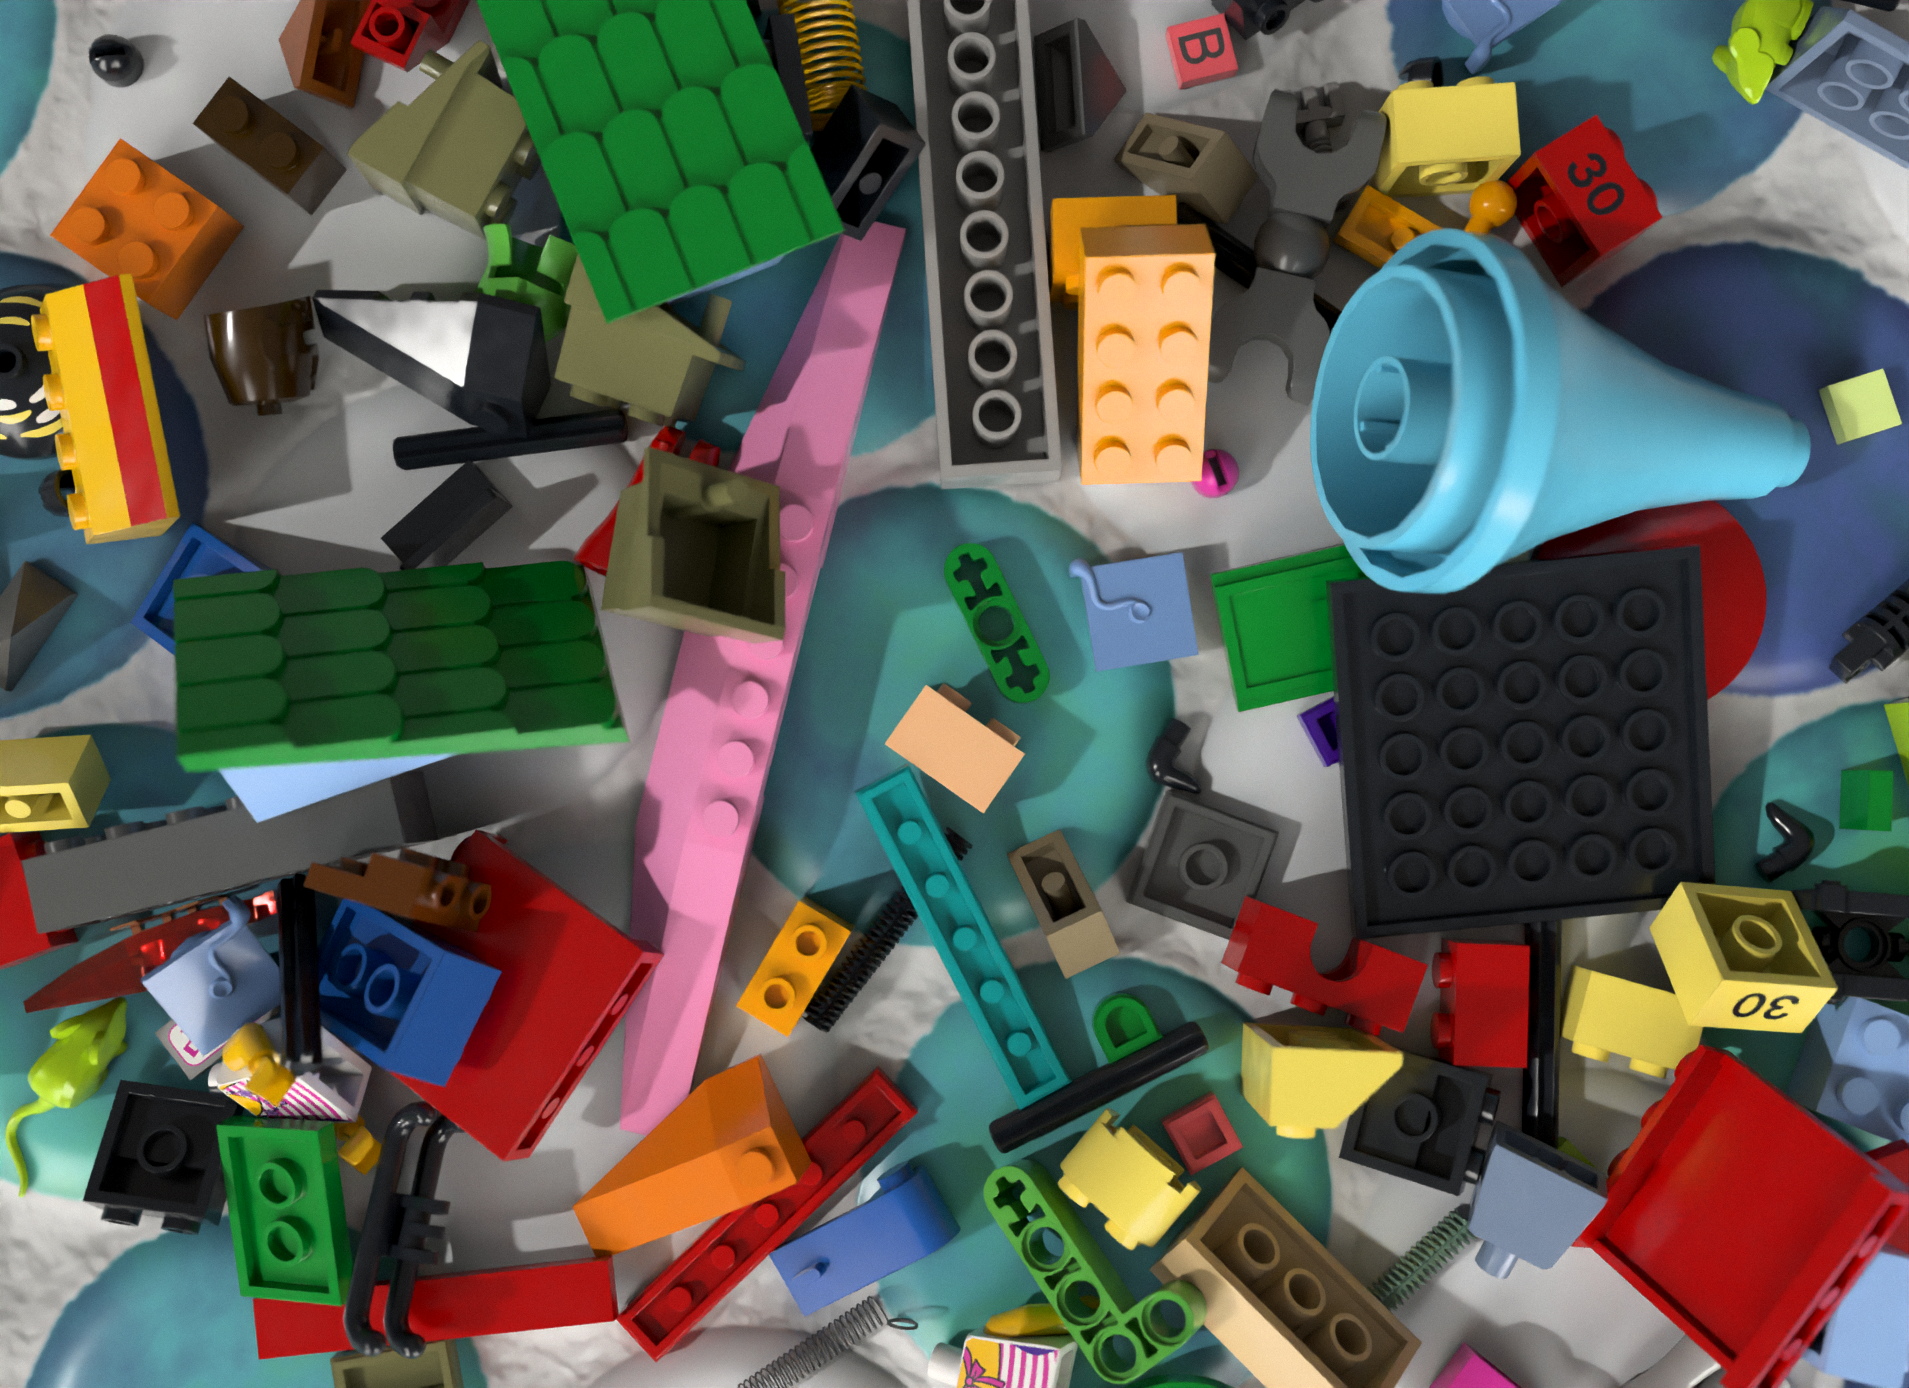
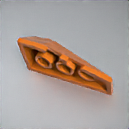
(702, 1161)

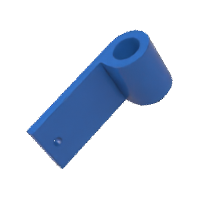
(868, 1242)

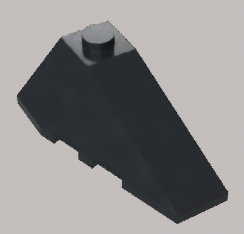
(468, 355)

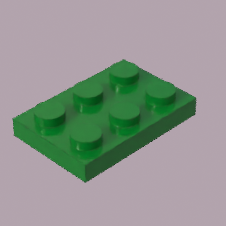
(286, 1209)

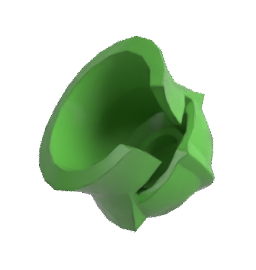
(530, 274)

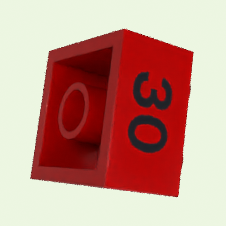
(1582, 200)

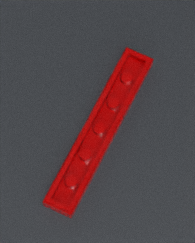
(749, 1234)
(454, 1306)

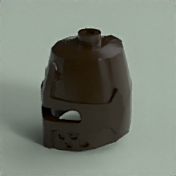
(263, 354)

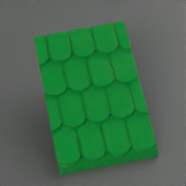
(662, 142)
(371, 673)

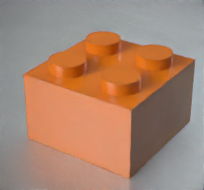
(147, 225)

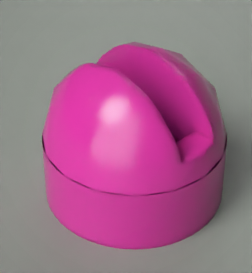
(1208, 485)

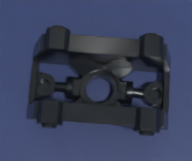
(1874, 914)

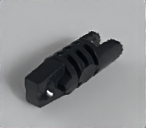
(1876, 637)

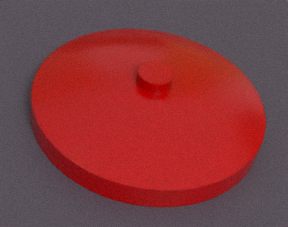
(1729, 570)

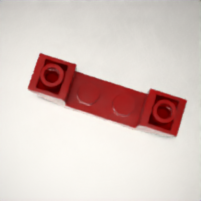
(406, 29)

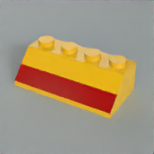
(106, 411)

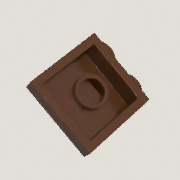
(409, 886)

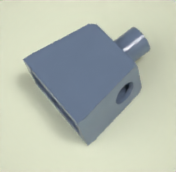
(1530, 1202)

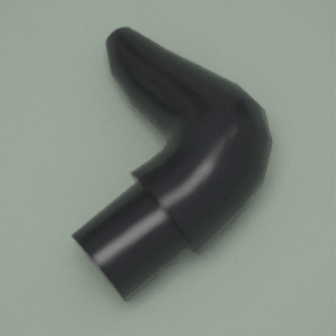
(1162, 757)
(1794, 849)

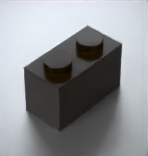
(270, 145)

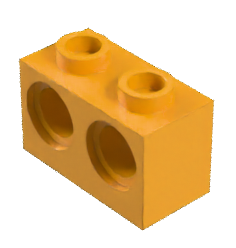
(795, 966)

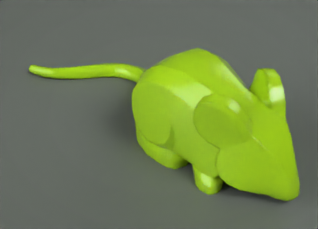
(1760, 42)
(71, 1068)

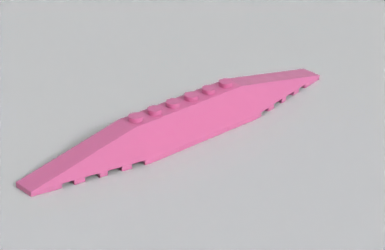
(733, 694)

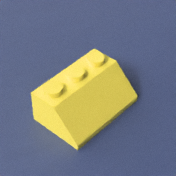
(1311, 1073)

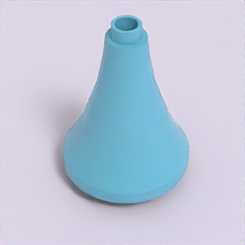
(1491, 414)

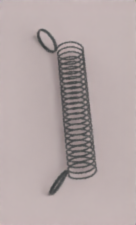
(889, 1323)

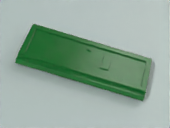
(1278, 625)

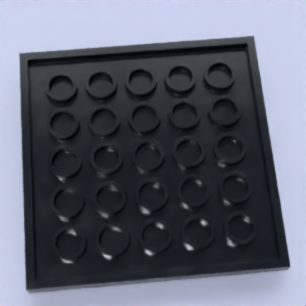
(1523, 742)

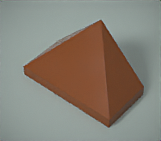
(320, 48)

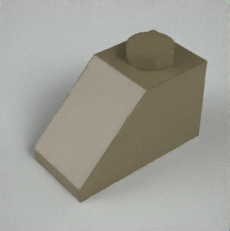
(1189, 162)
(1063, 903)

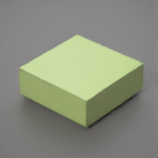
(1860, 406)

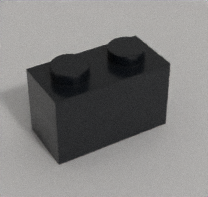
(864, 157)

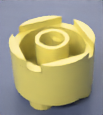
(1127, 1181)

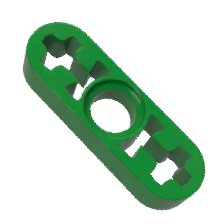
(990, 577)

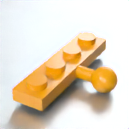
(1383, 226)

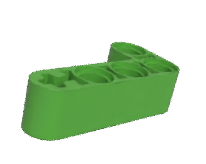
(1086, 1261)

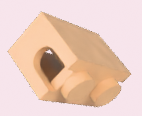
(955, 746)

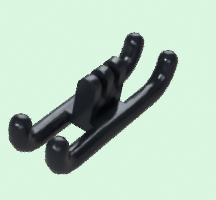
(398, 1229)

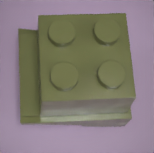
(454, 146)
(645, 359)
(698, 551)

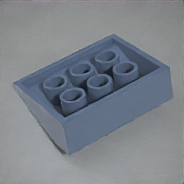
(1851, 80)

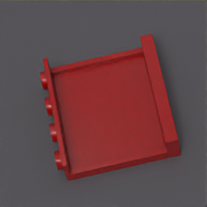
(551, 1009)
(1742, 1216)

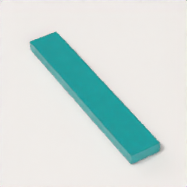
(963, 936)

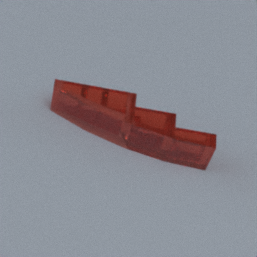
(120, 967)

